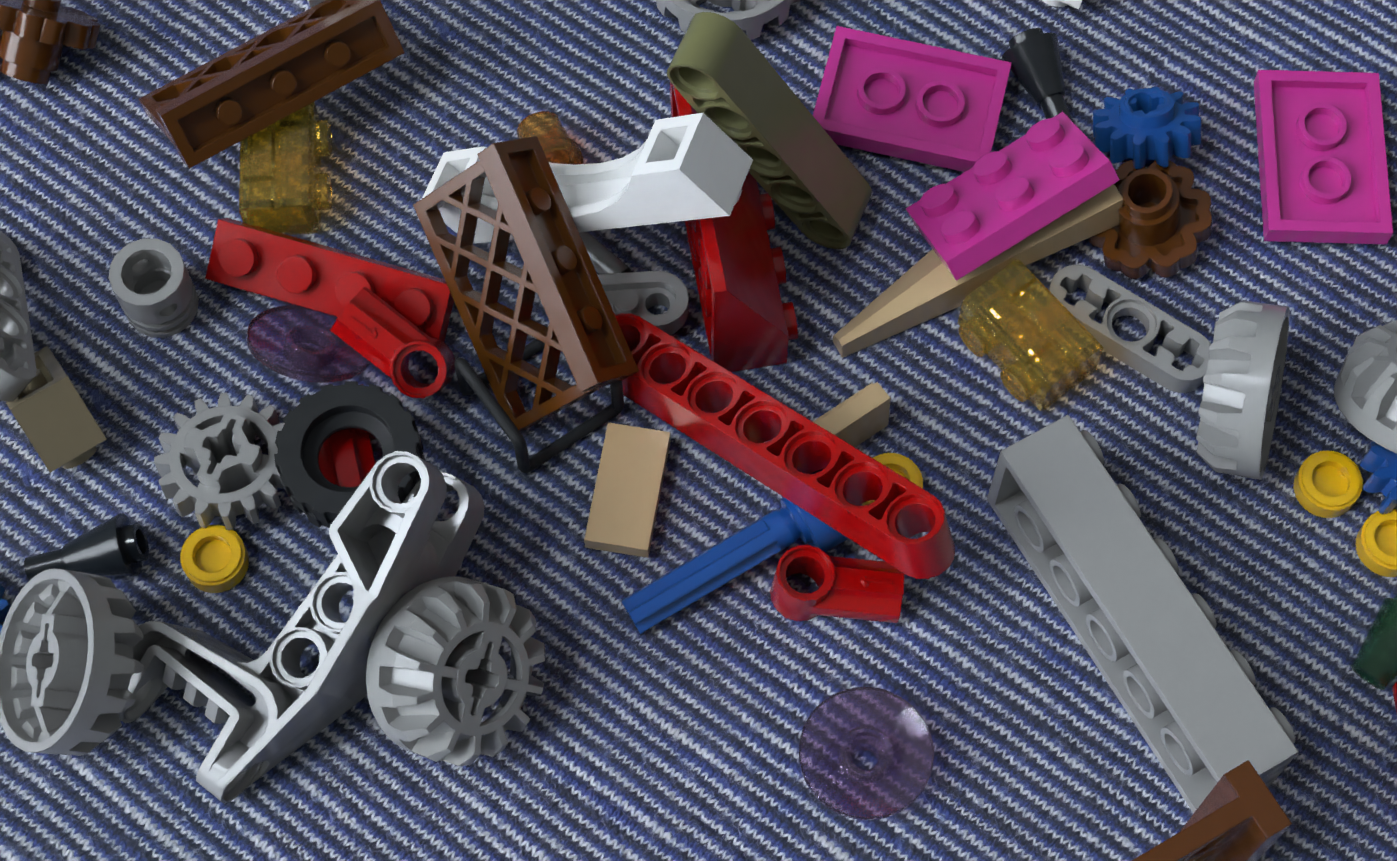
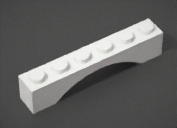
(676, 175)

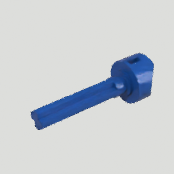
(727, 561)

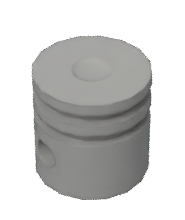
(153, 287)

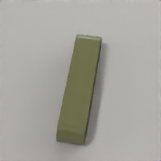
(790, 151)

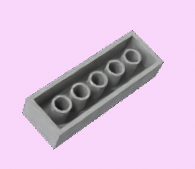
(1135, 613)

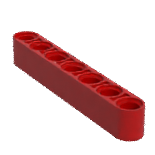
(737, 420)

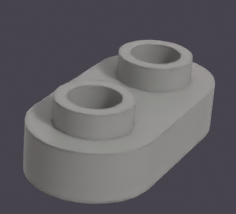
(641, 290)

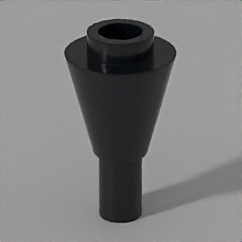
(1039, 69)
(106, 550)

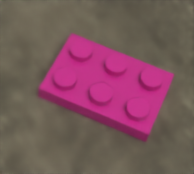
(910, 99)
(1322, 157)
(1011, 194)

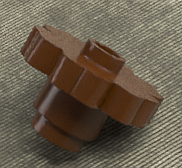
(36, 36)
(1157, 222)

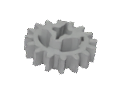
(226, 460)

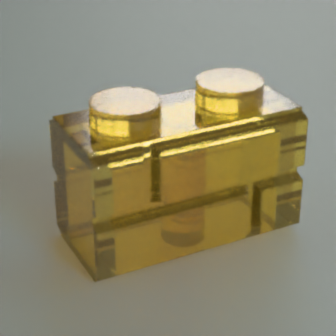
(283, 174)
(1027, 336)

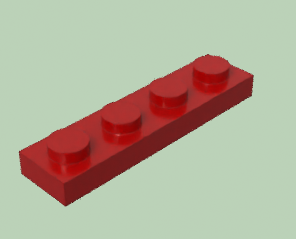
(322, 275)

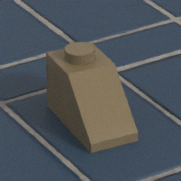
(56, 416)

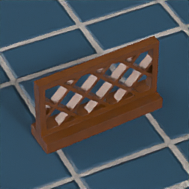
(272, 76)
(553, 267)
(1231, 824)

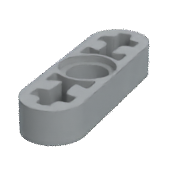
(1134, 354)

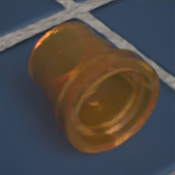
(552, 137)

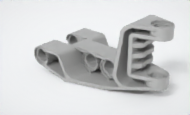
(381, 556)

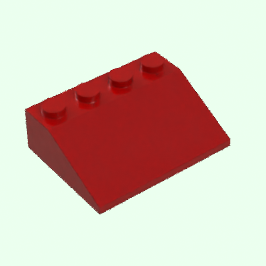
(740, 278)

